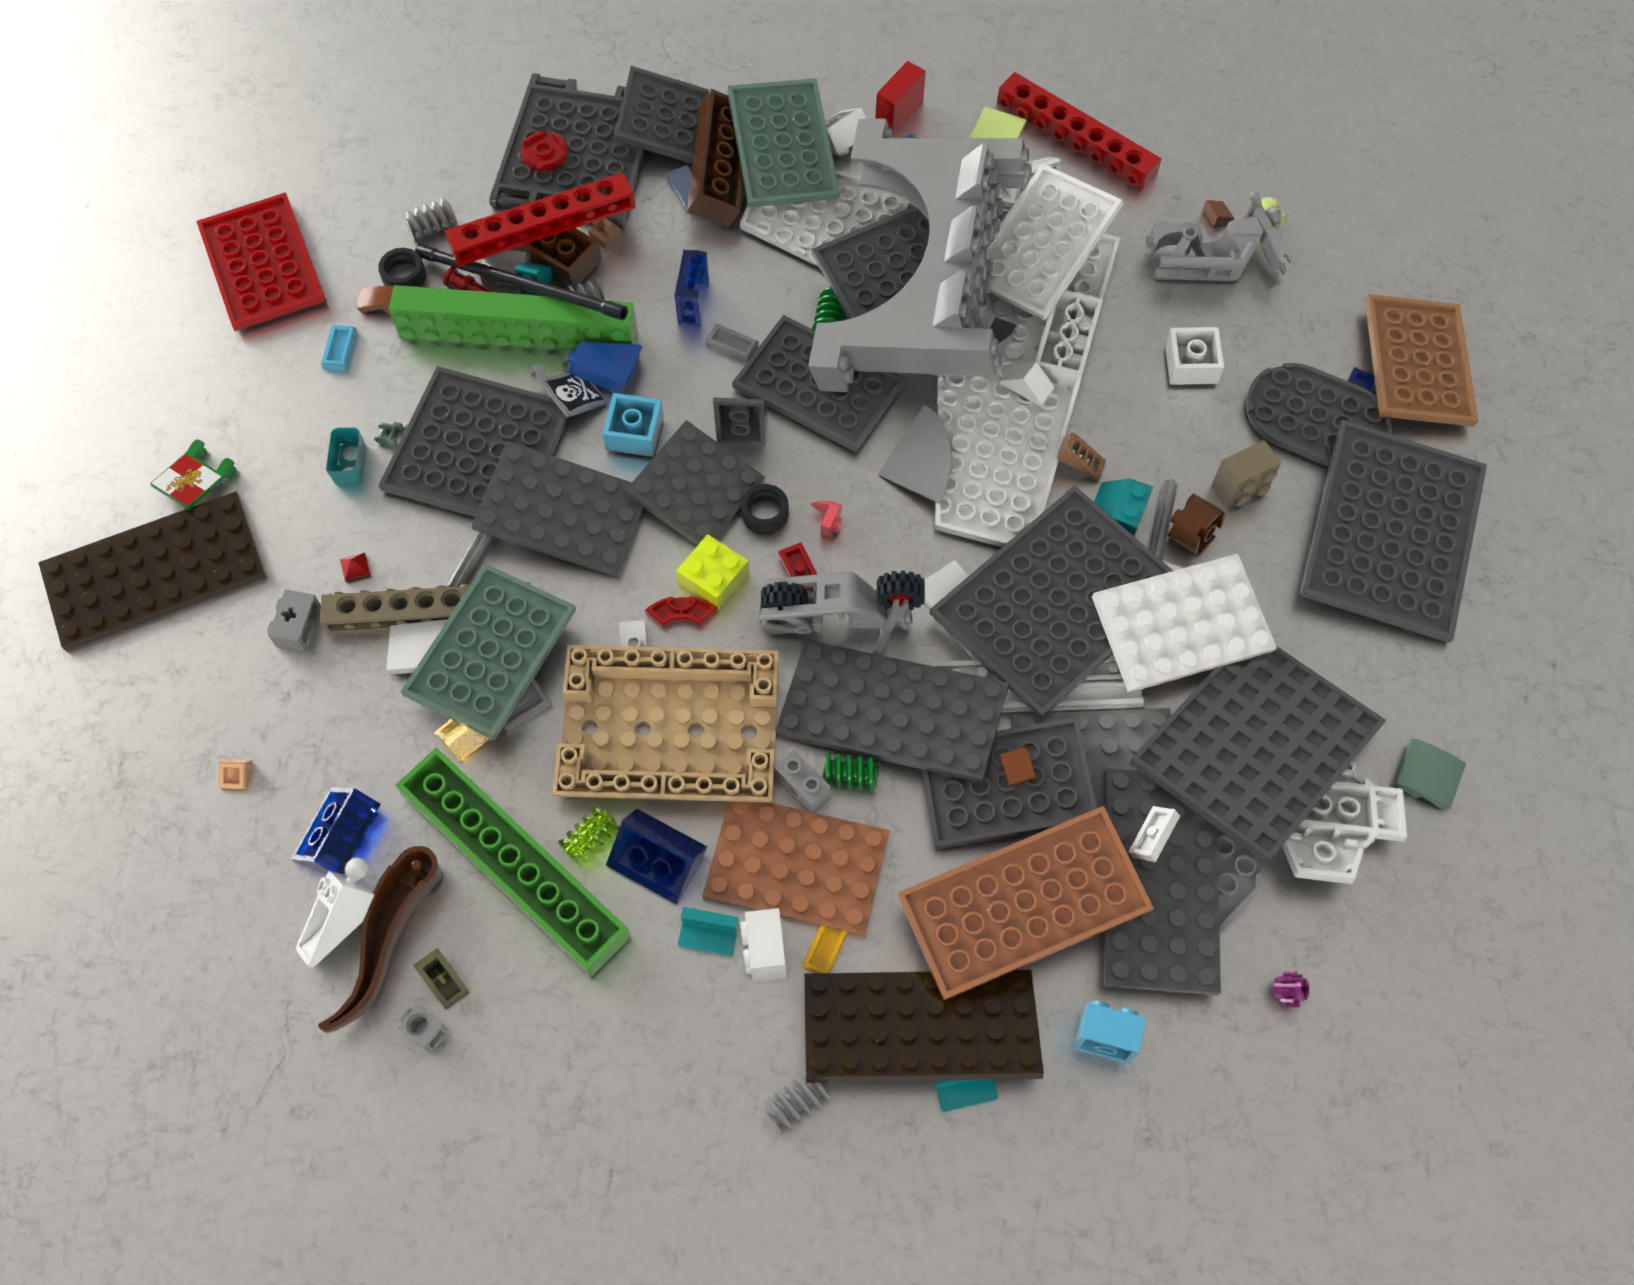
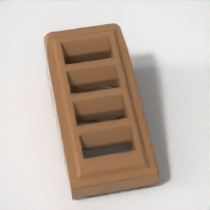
(1066, 455)

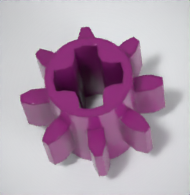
(1291, 988)

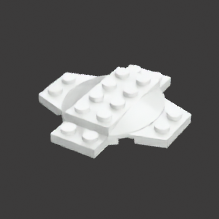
(1342, 826)

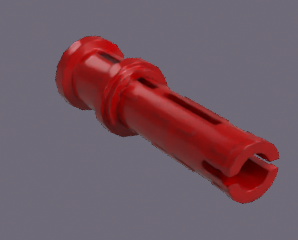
(461, 282)

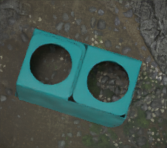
(347, 437)

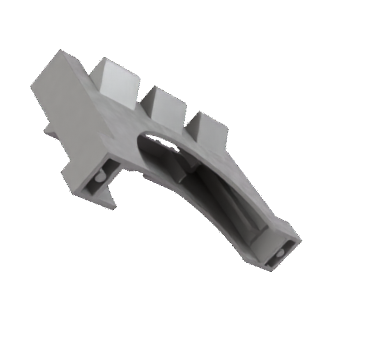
(935, 316)

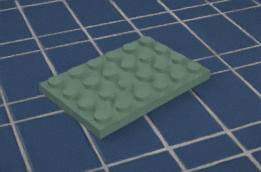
(783, 142)
(489, 651)

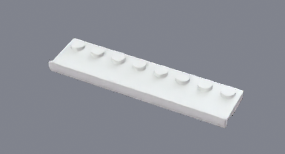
(1098, 692)

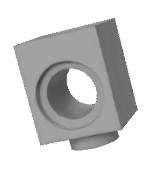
(431, 1036)

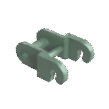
(393, 428)

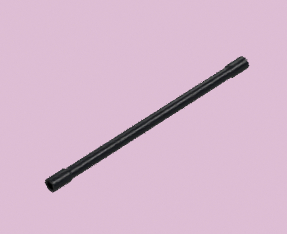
(605, 307)

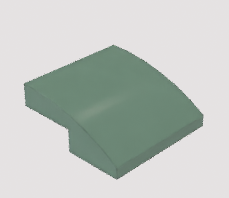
(1430, 774)

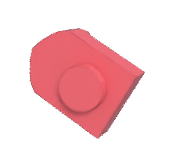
(832, 520)

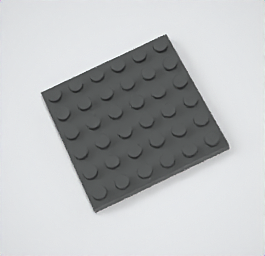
(461, 435)

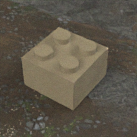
(1246, 474)

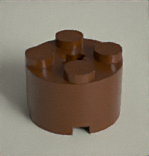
(1196, 524)

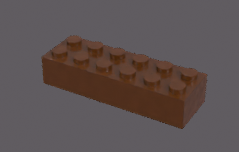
(716, 166)

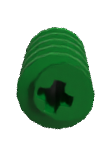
(828, 308)
(851, 772)

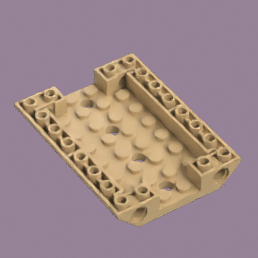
(670, 694)

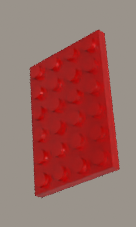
(260, 261)

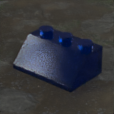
(336, 830)
(655, 855)

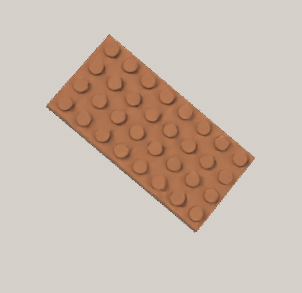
(1024, 902)

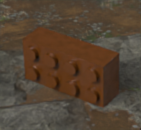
(568, 254)

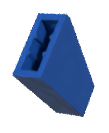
(604, 364)

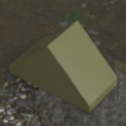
(440, 978)

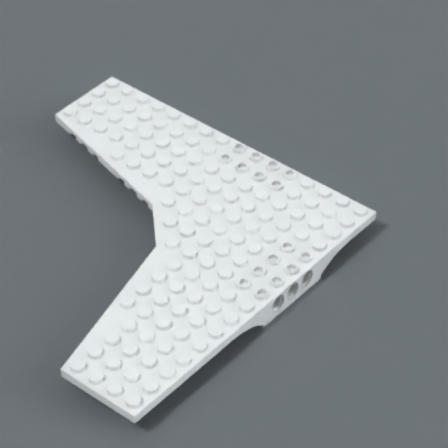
(997, 438)

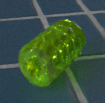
(588, 834)

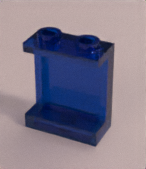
(687, 300)

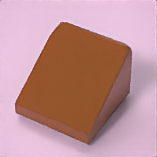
(1217, 212)
(1017, 766)

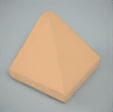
(234, 774)

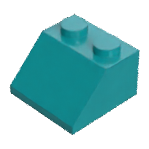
(1124, 501)

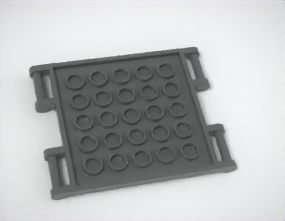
(588, 129)

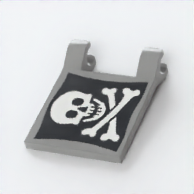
(568, 391)

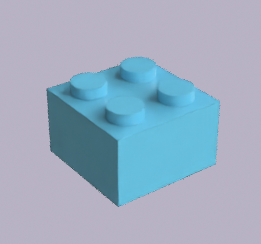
(633, 424)
(1109, 1031)

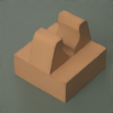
(604, 232)

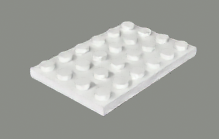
(1047, 239)
(1183, 622)

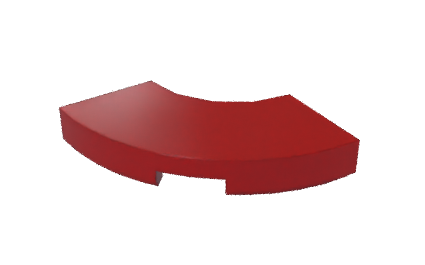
(681, 610)

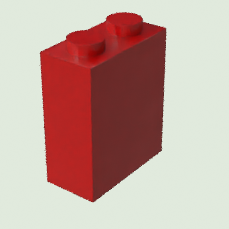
(901, 96)

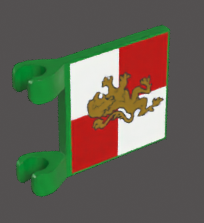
(190, 478)

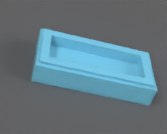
(339, 347)

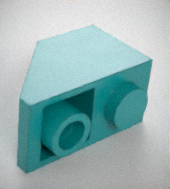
(536, 272)

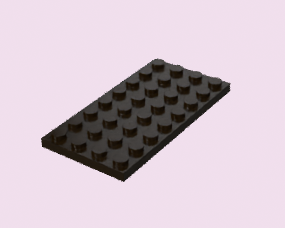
(151, 570)
(905, 1031)

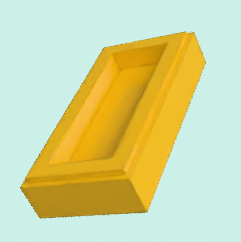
(824, 950)

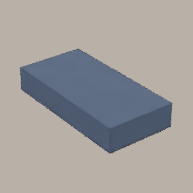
(680, 182)

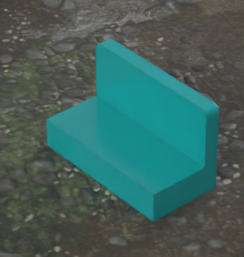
(708, 931)
(964, 1093)

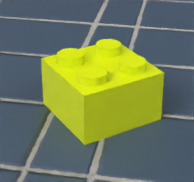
(713, 572)

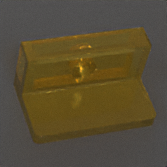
(460, 739)

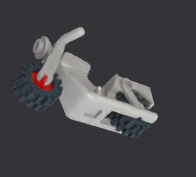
(792, 609)

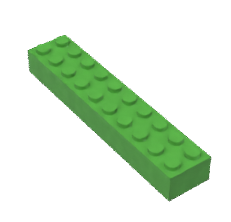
(504, 319)
(514, 862)

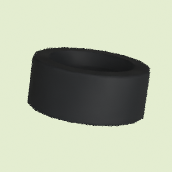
(401, 256)
(765, 491)

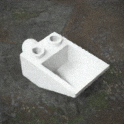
(336, 912)

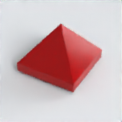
(355, 567)

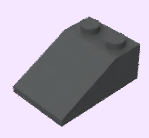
(740, 420)

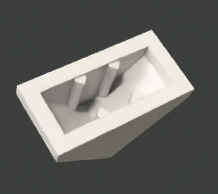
(1029, 382)

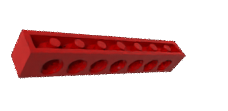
(1079, 131)
(540, 219)

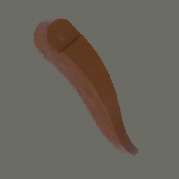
(394, 902)

